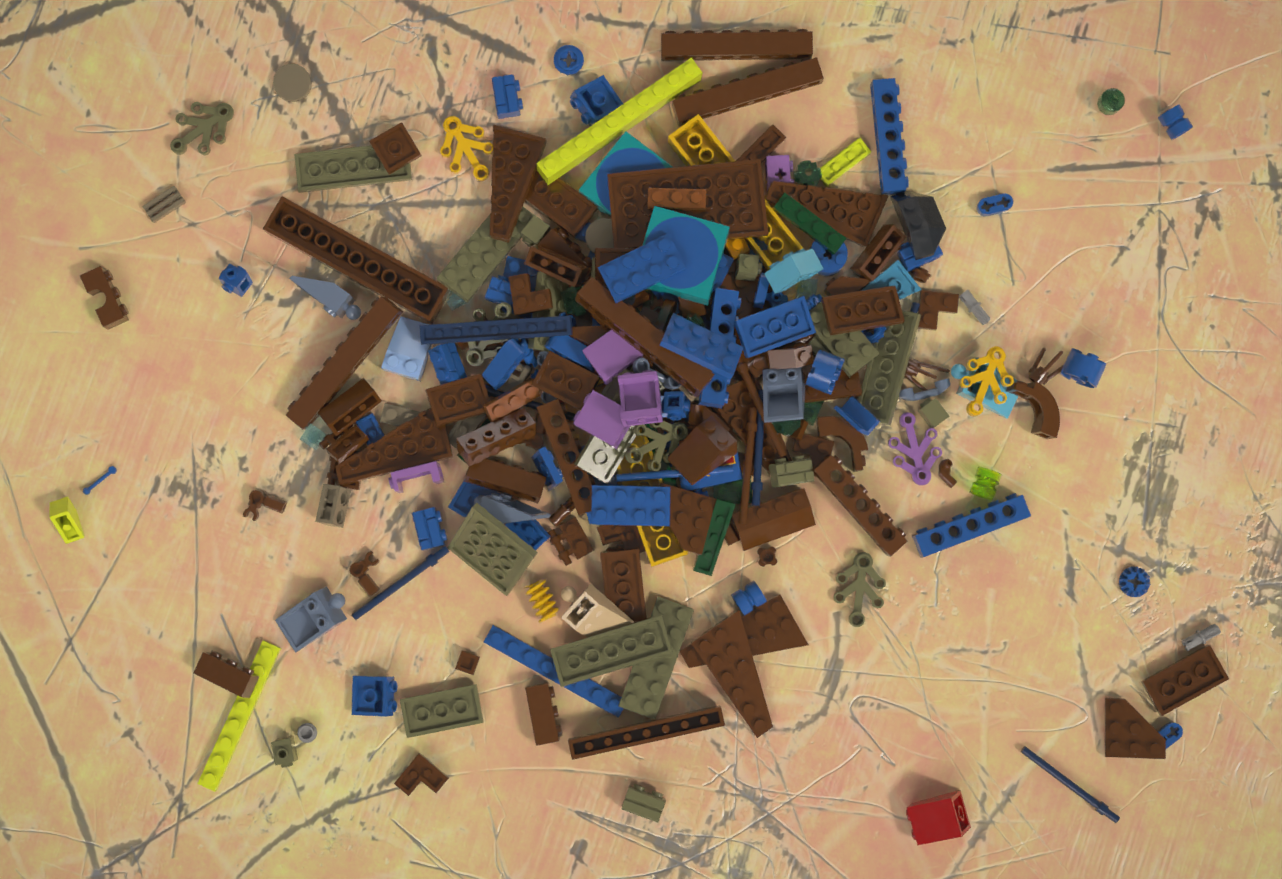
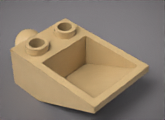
(598, 612)

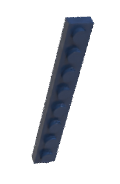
(496, 330)

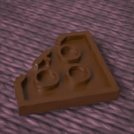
(690, 518)
(1130, 733)

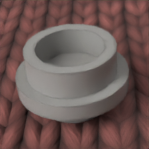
(307, 732)

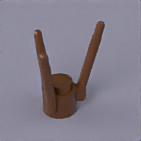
(914, 367)
(1040, 374)

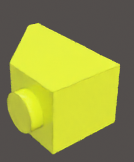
(66, 519)

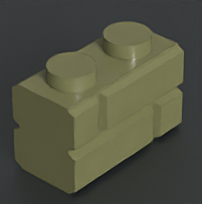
(792, 472)
(644, 803)

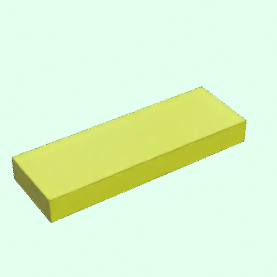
(844, 161)

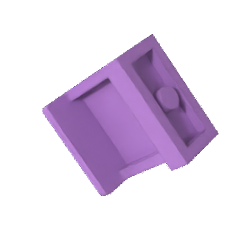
(610, 355)
(640, 398)
(601, 419)
(432, 468)

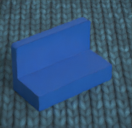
(858, 416)

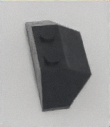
(920, 222)

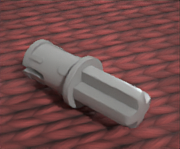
(974, 307)
(1201, 636)

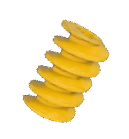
(541, 600)

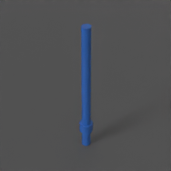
(667, 474)

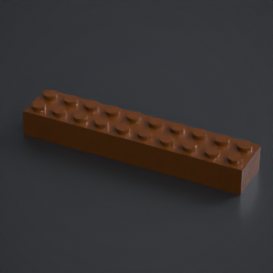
(356, 260)

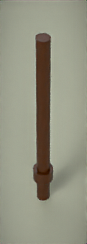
(742, 369)
(751, 428)

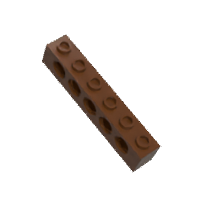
(547, 412)
(887, 545)

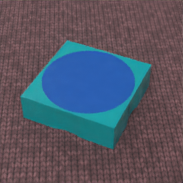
(625, 156)
(700, 247)

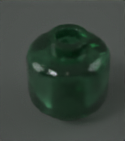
(1111, 101)

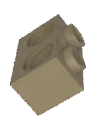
(333, 505)

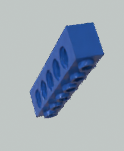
(888, 184)
(720, 299)
(1018, 509)

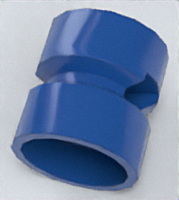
(1175, 122)
(748, 598)

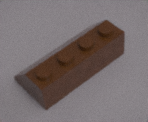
(774, 519)

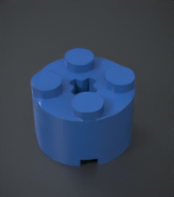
(836, 261)
(1083, 368)
(825, 372)

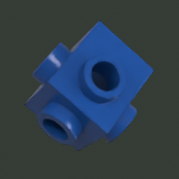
(235, 280)
(676, 405)

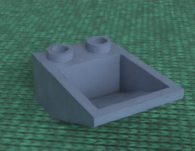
(334, 298)
(783, 394)
(509, 510)
(312, 618)

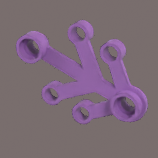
(915, 452)

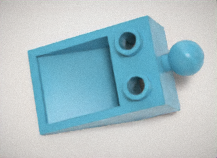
(1004, 410)

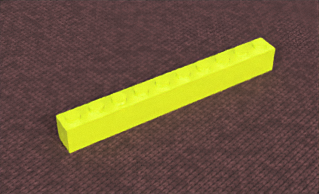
(619, 121)

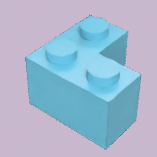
(793, 269)

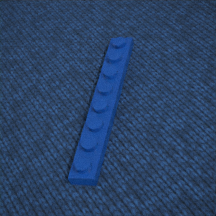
(545, 666)

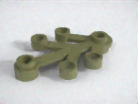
(204, 127)
(473, 348)
(659, 442)
(860, 586)

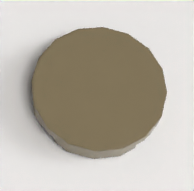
(292, 82)
(600, 234)

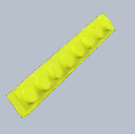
(238, 719)

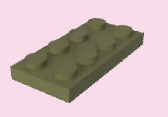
(556, 286)
(850, 346)
(441, 711)

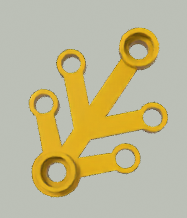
(464, 145)
(988, 378)

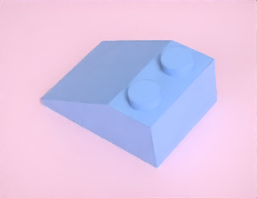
(405, 353)

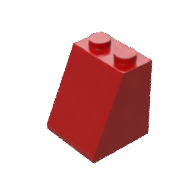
(938, 818)

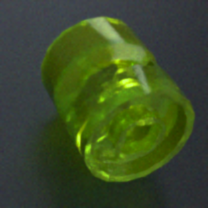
(985, 483)

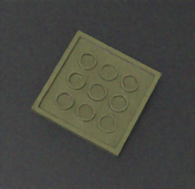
(492, 549)

